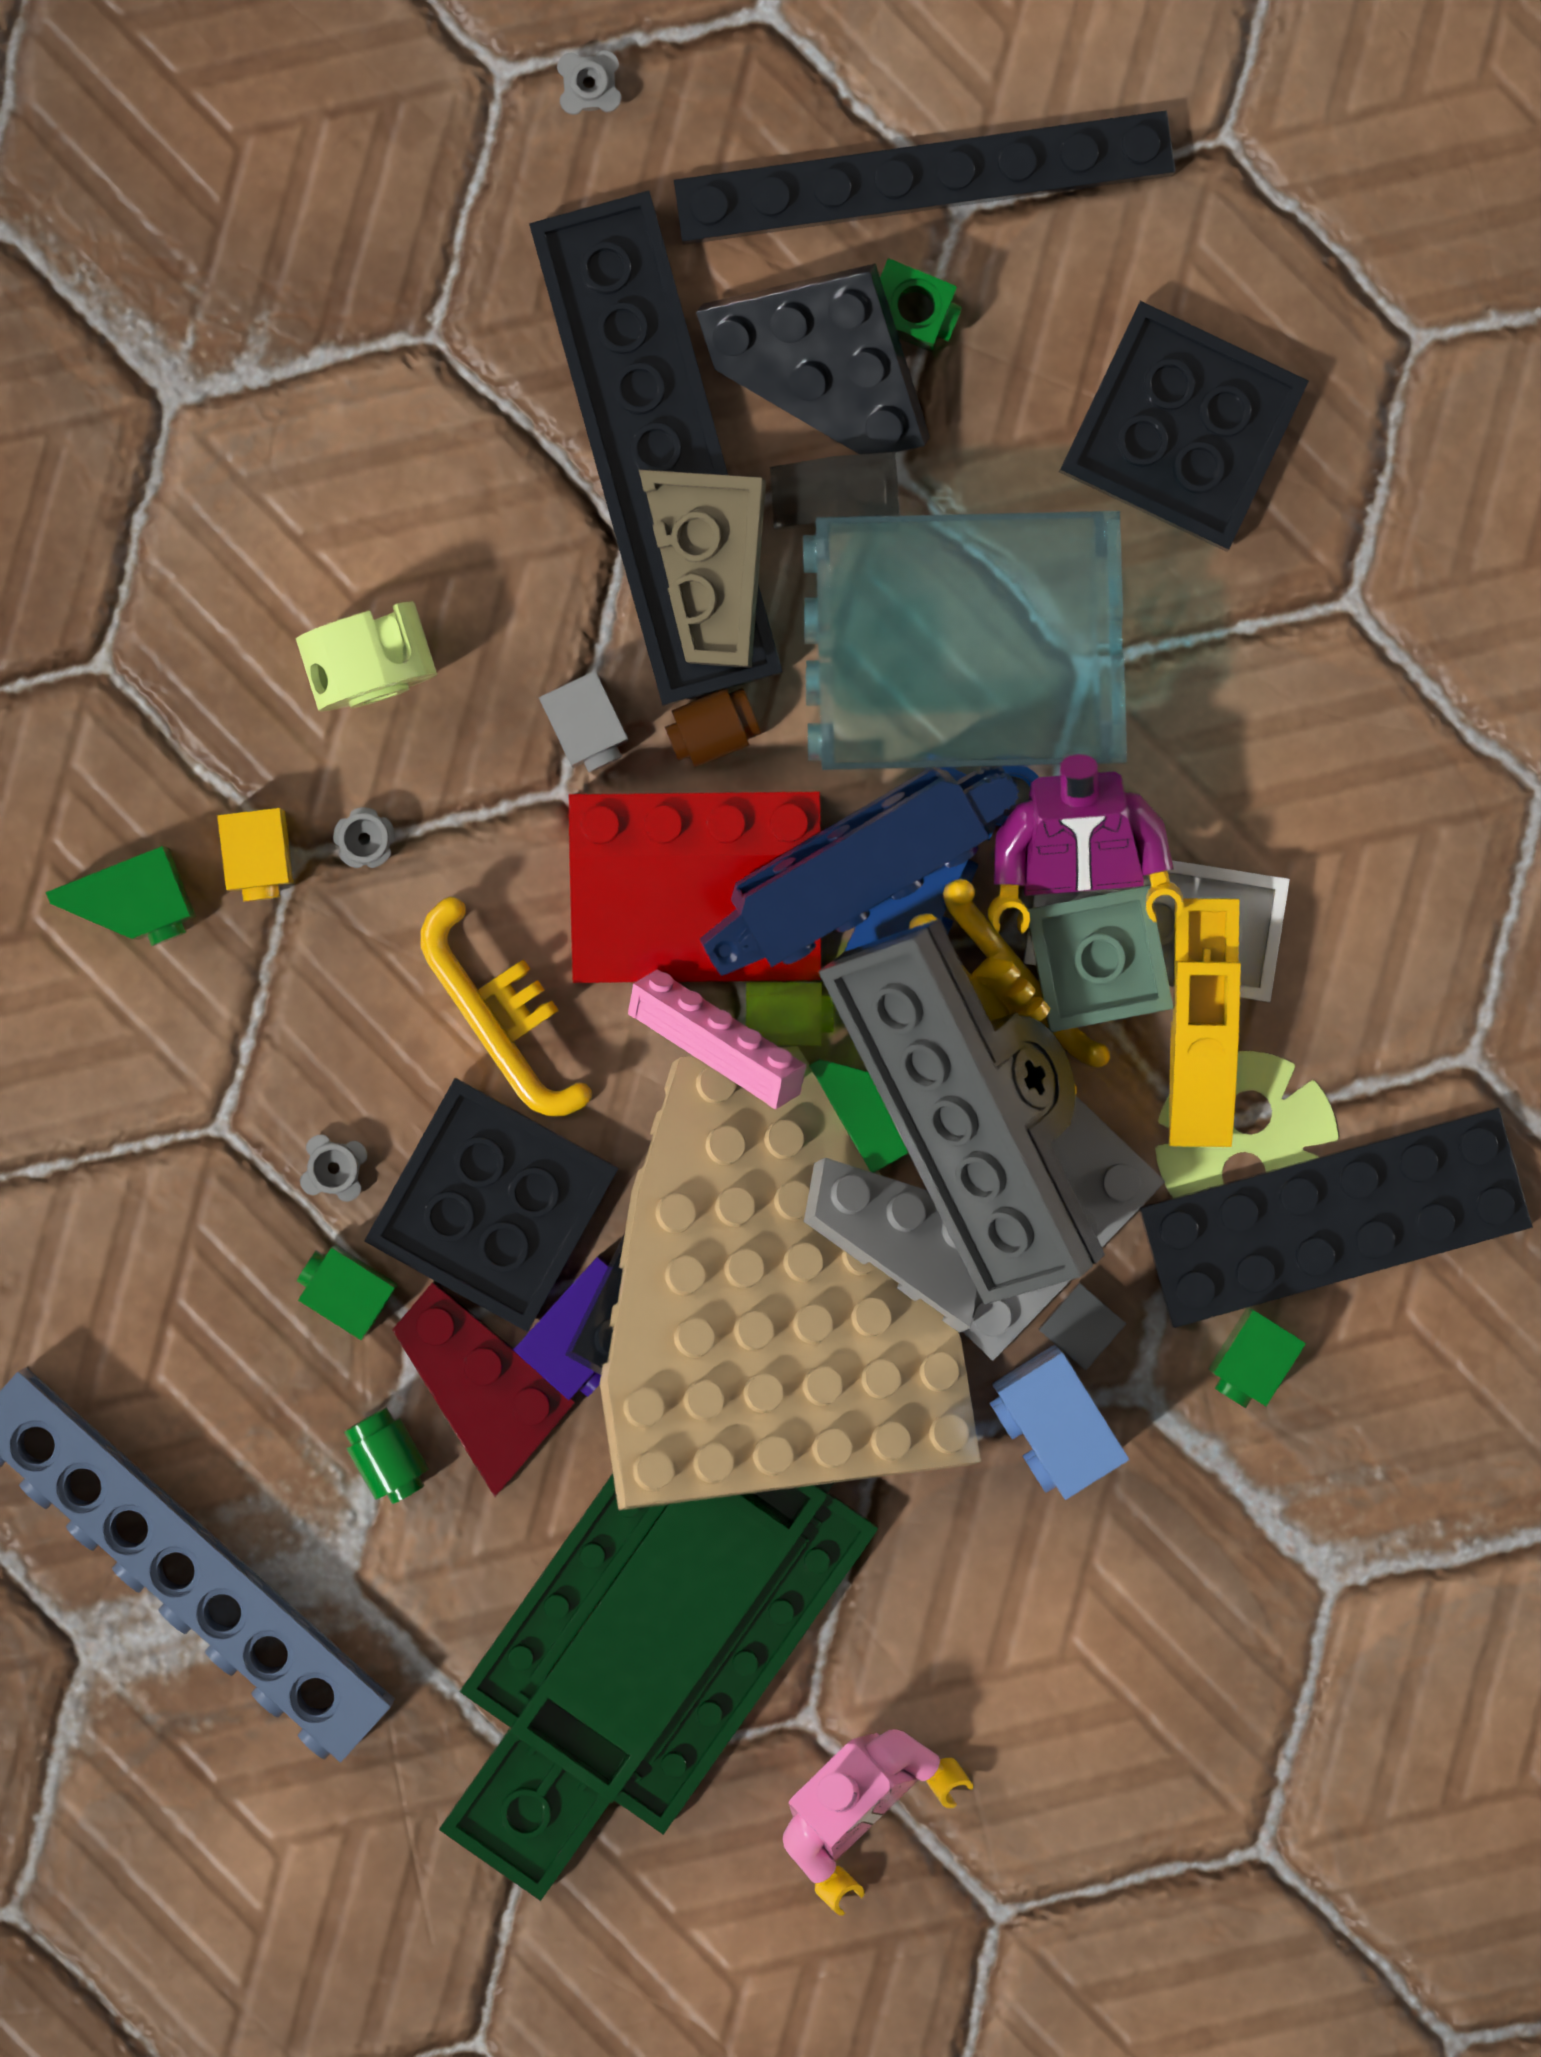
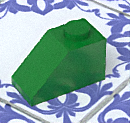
(131, 898)
(861, 1112)

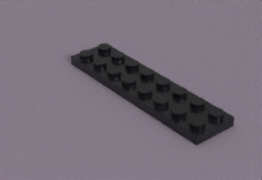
(638, 407)

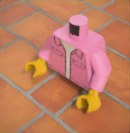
(852, 1796)

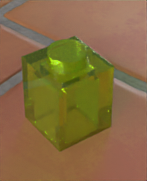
(789, 1012)

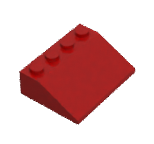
(663, 872)

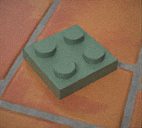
(1099, 959)

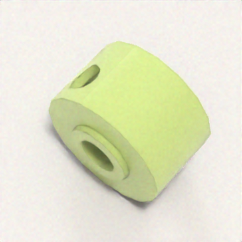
(366, 658)

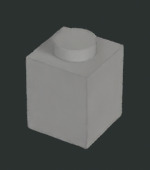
(585, 722)

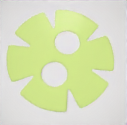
(1295, 1123)

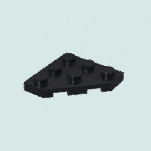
(823, 356)

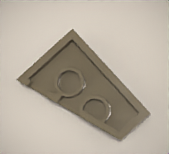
(711, 558)

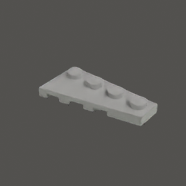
(1110, 1188)

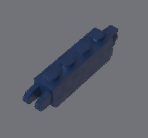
(857, 865)

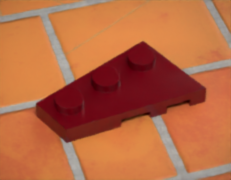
(480, 1384)

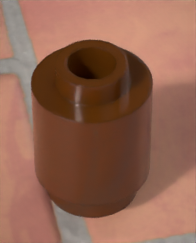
(712, 727)

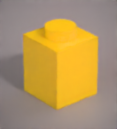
(255, 853)

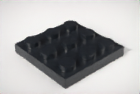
(1183, 426)
(491, 1204)

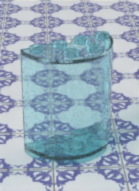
(965, 640)

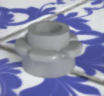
(364, 821)

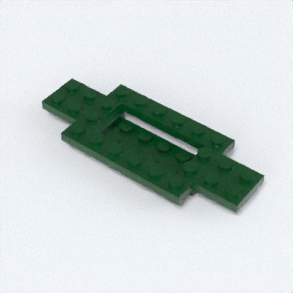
(653, 1671)

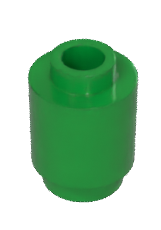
(386, 1456)

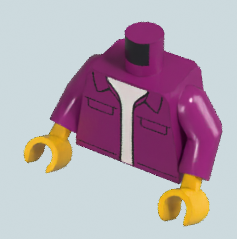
(1080, 837)

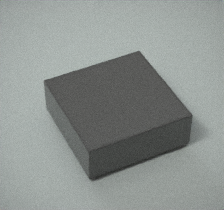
(1082, 1326)

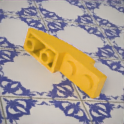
(1205, 1023)

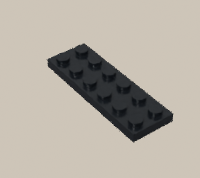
(1335, 1217)

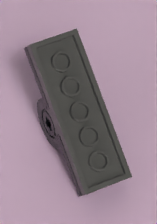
(971, 1107)

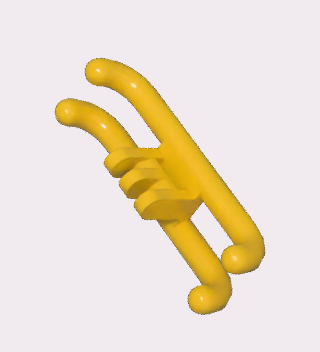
(1003, 979)
(497, 1013)

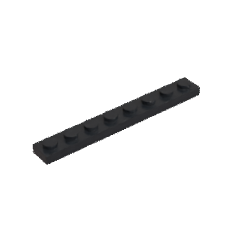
(924, 177)

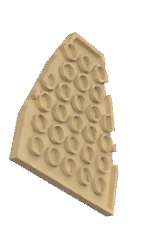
(750, 1338)

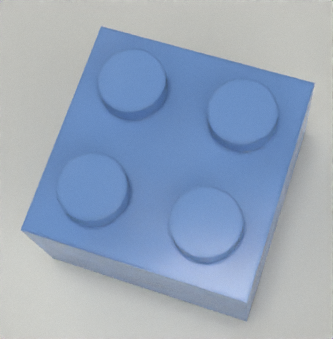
(1059, 1421)

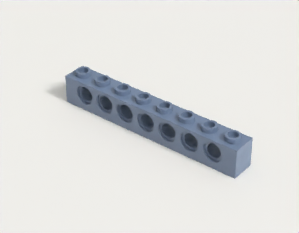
(171, 1529)

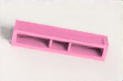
(717, 1039)

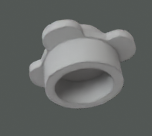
(601, 95)
(319, 1179)

